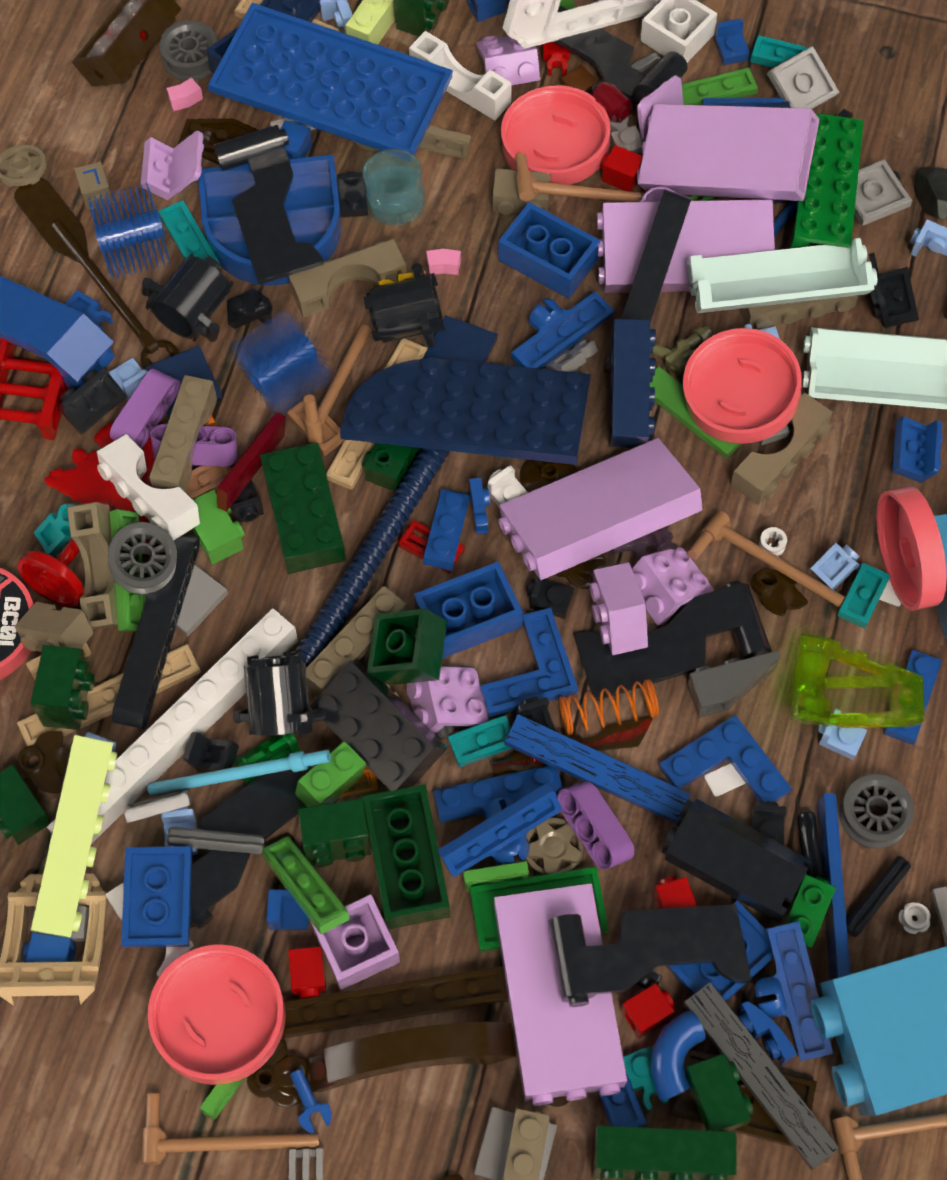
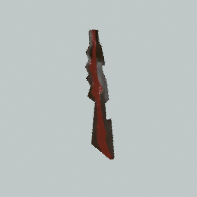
(614, 736)

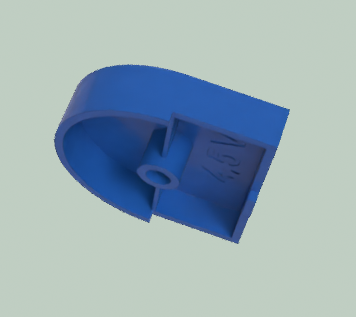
(310, 208)

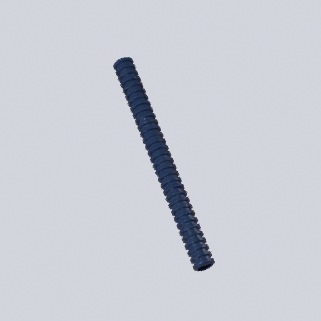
(371, 554)

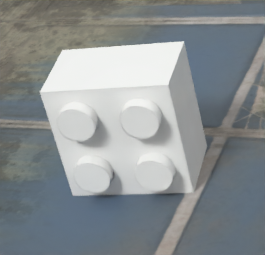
(678, 27)

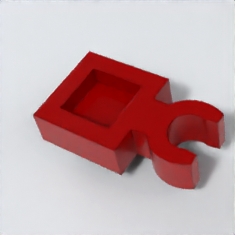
(556, 57)

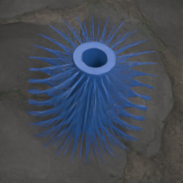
(128, 231)
(281, 363)

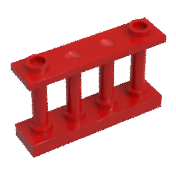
(47, 418)

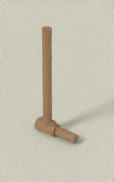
(529, 187)
(316, 417)
(719, 528)
(850, 1136)
(156, 1144)

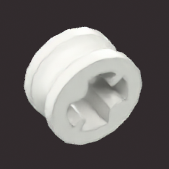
(776, 533)

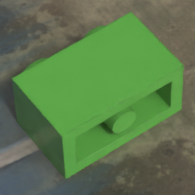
(216, 530)
(330, 780)

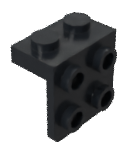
(893, 296)

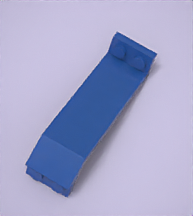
(53, 332)

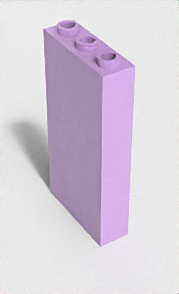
(729, 151)
(708, 231)
(599, 508)
(556, 1045)

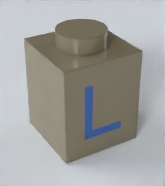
(93, 183)

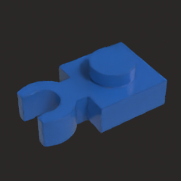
(89, 307)
(479, 499)

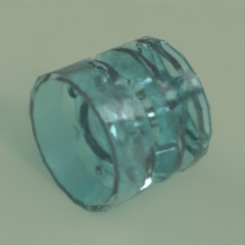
(394, 186)

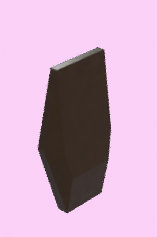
(214, 132)

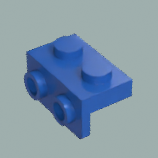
(917, 449)

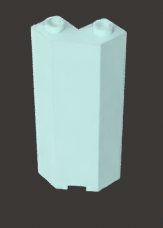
(780, 276)
(876, 368)

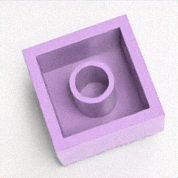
(619, 608)
(359, 945)

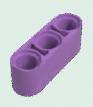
(146, 407)
(213, 445)
(595, 825)

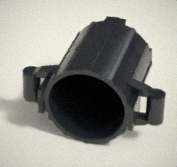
(189, 298)
(406, 309)
(277, 696)

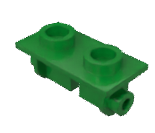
(272, 749)
(811, 906)

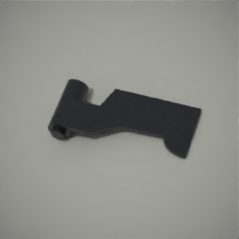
(612, 60)
(262, 206)
(679, 645)
(255, 809)
(644, 942)

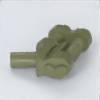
(678, 357)

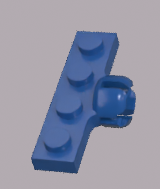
(560, 329)
(492, 794)
(503, 833)
(794, 990)

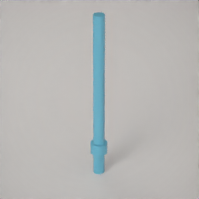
(296, 762)

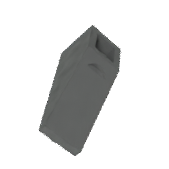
(722, 686)

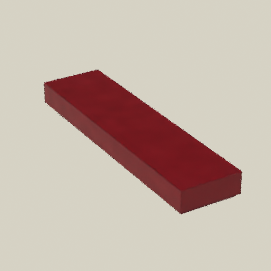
(250, 462)

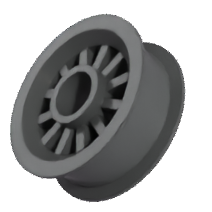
(184, 50)
(142, 531)
(889, 787)

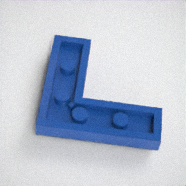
(551, 679)
(731, 743)

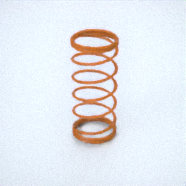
(650, 699)

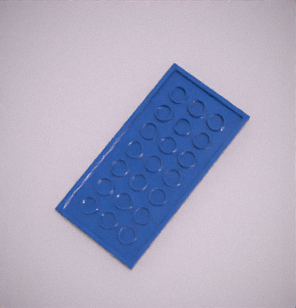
(330, 80)

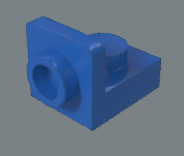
(731, 42)

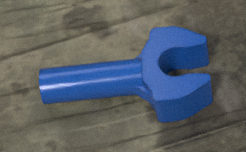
(309, 1102)

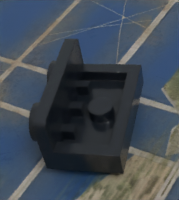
(91, 401)

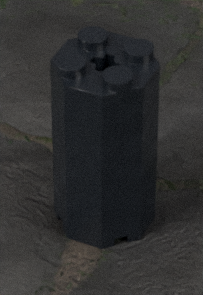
(735, 859)

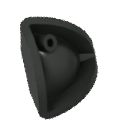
(932, 190)

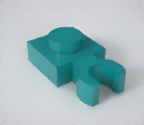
(54, 531)
(638, 1071)

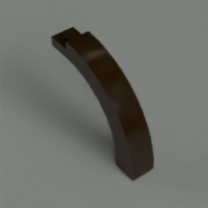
(410, 1050)

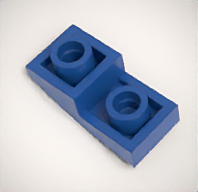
(762, 1025)

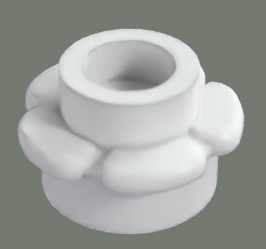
(918, 910)

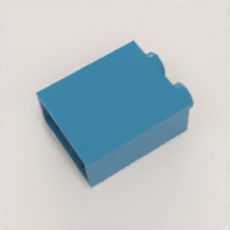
(888, 1032)

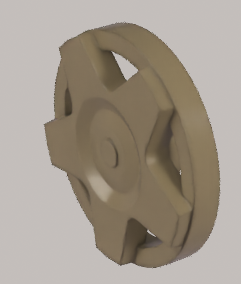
(22, 168)
(553, 847)

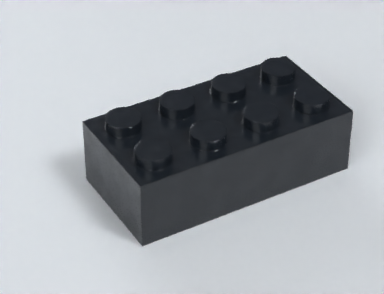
(379, 727)

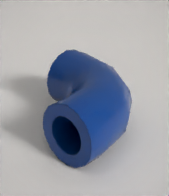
(670, 1053)

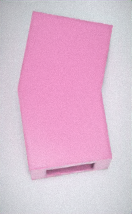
(184, 95)
(443, 261)

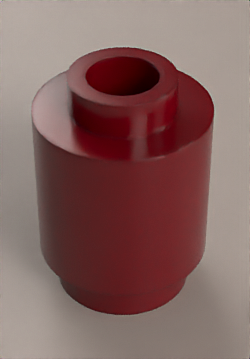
(613, 100)

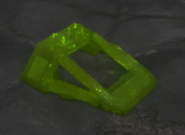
(809, 687)

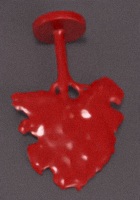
(84, 484)

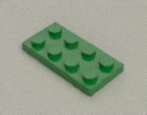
(483, 900)

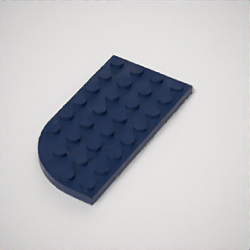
(472, 409)

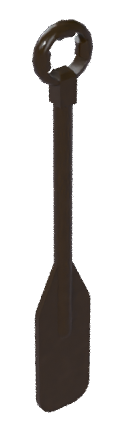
(67, 236)

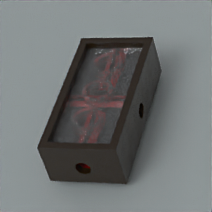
(124, 40)

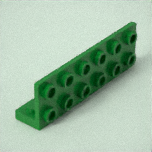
(832, 182)

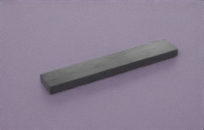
(762, 1077)

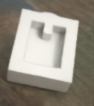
(504, 486)

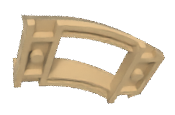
(50, 978)

